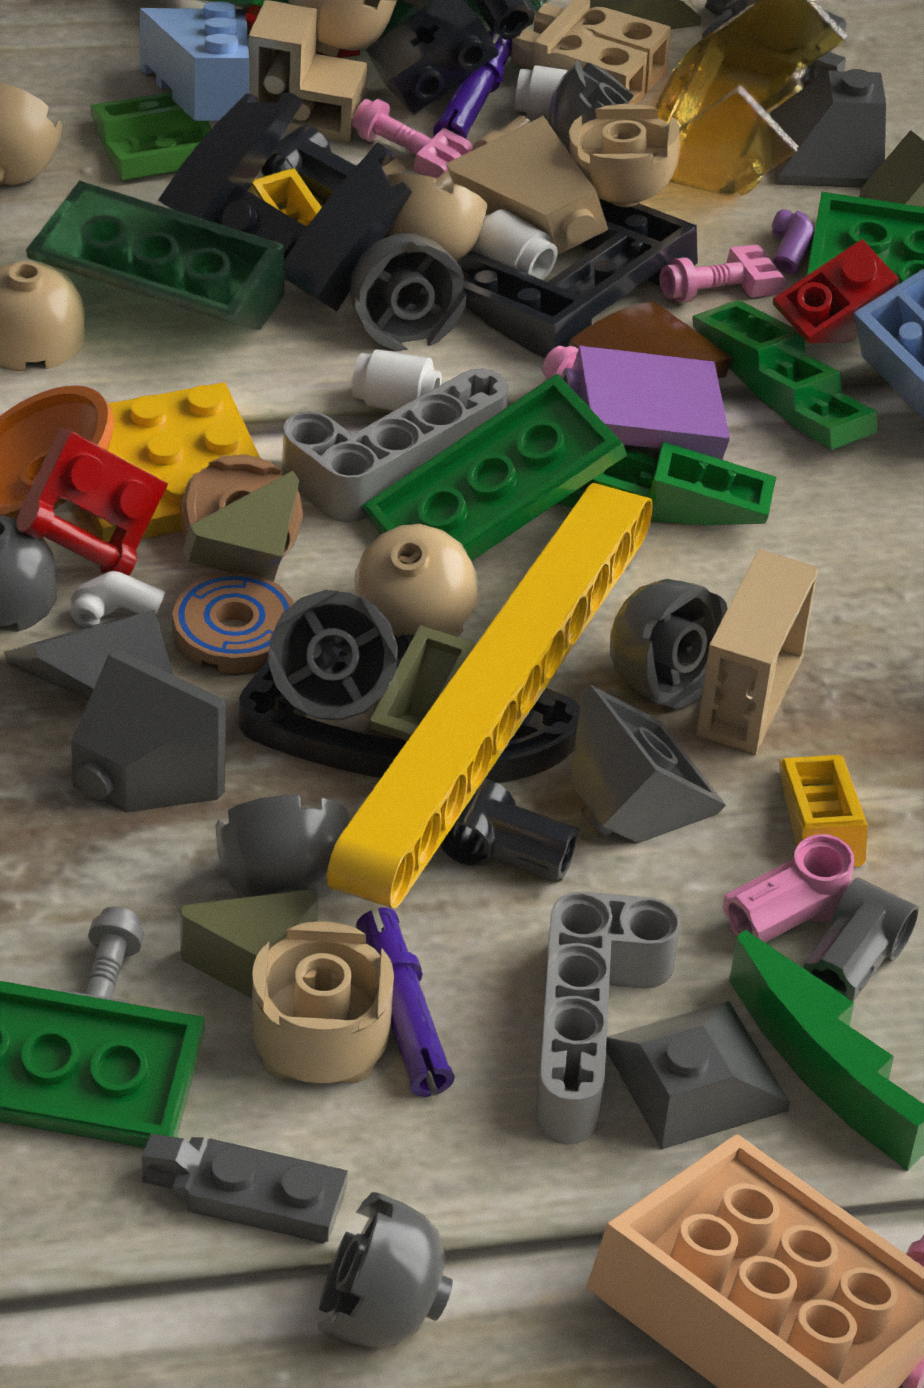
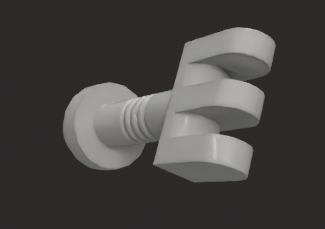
(116, 936)

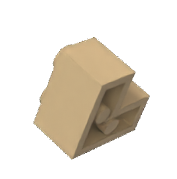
(287, 62)

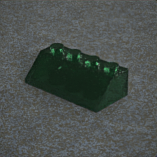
(164, 255)

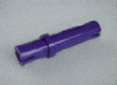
(474, 91)
(410, 1013)

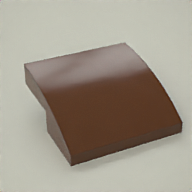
(652, 331)

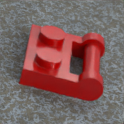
(101, 486)

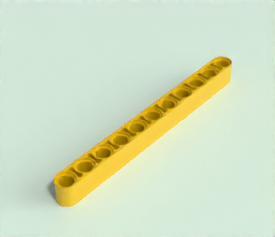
(488, 699)

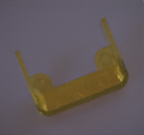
(730, 83)

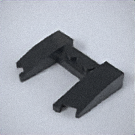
(316, 256)
(553, 312)

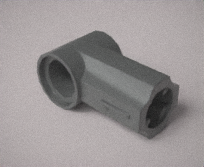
(863, 932)

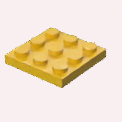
(173, 440)

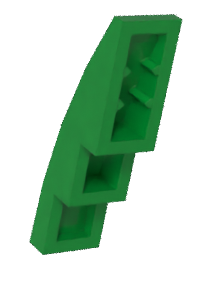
(775, 367)
(689, 487)
(814, 1036)

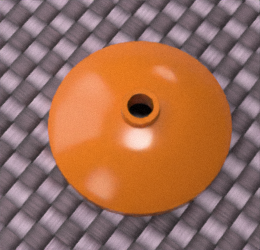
(31, 429)

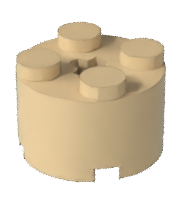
(321, 1004)

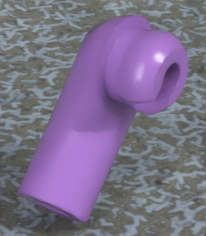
(796, 238)

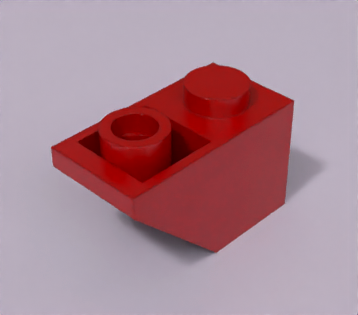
(826, 299)

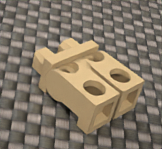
(617, 42)

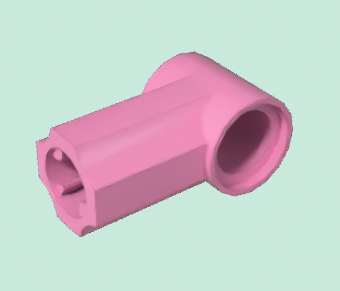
(795, 891)

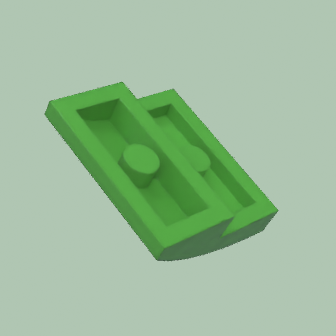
(146, 134)

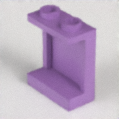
(653, 398)

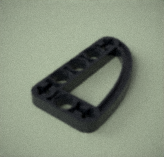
(529, 752)

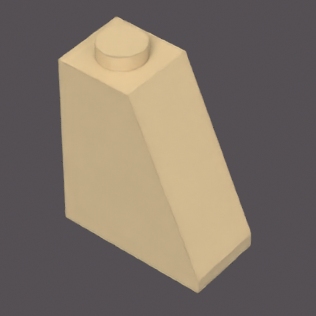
(534, 180)

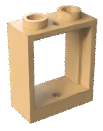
(756, 651)

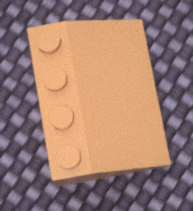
(762, 1279)

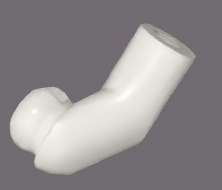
(110, 593)

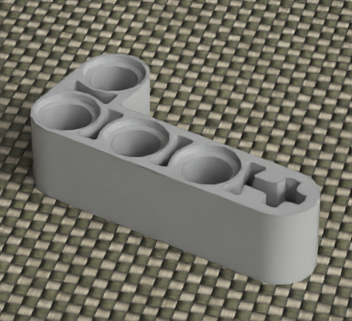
(348, 469)
(593, 945)

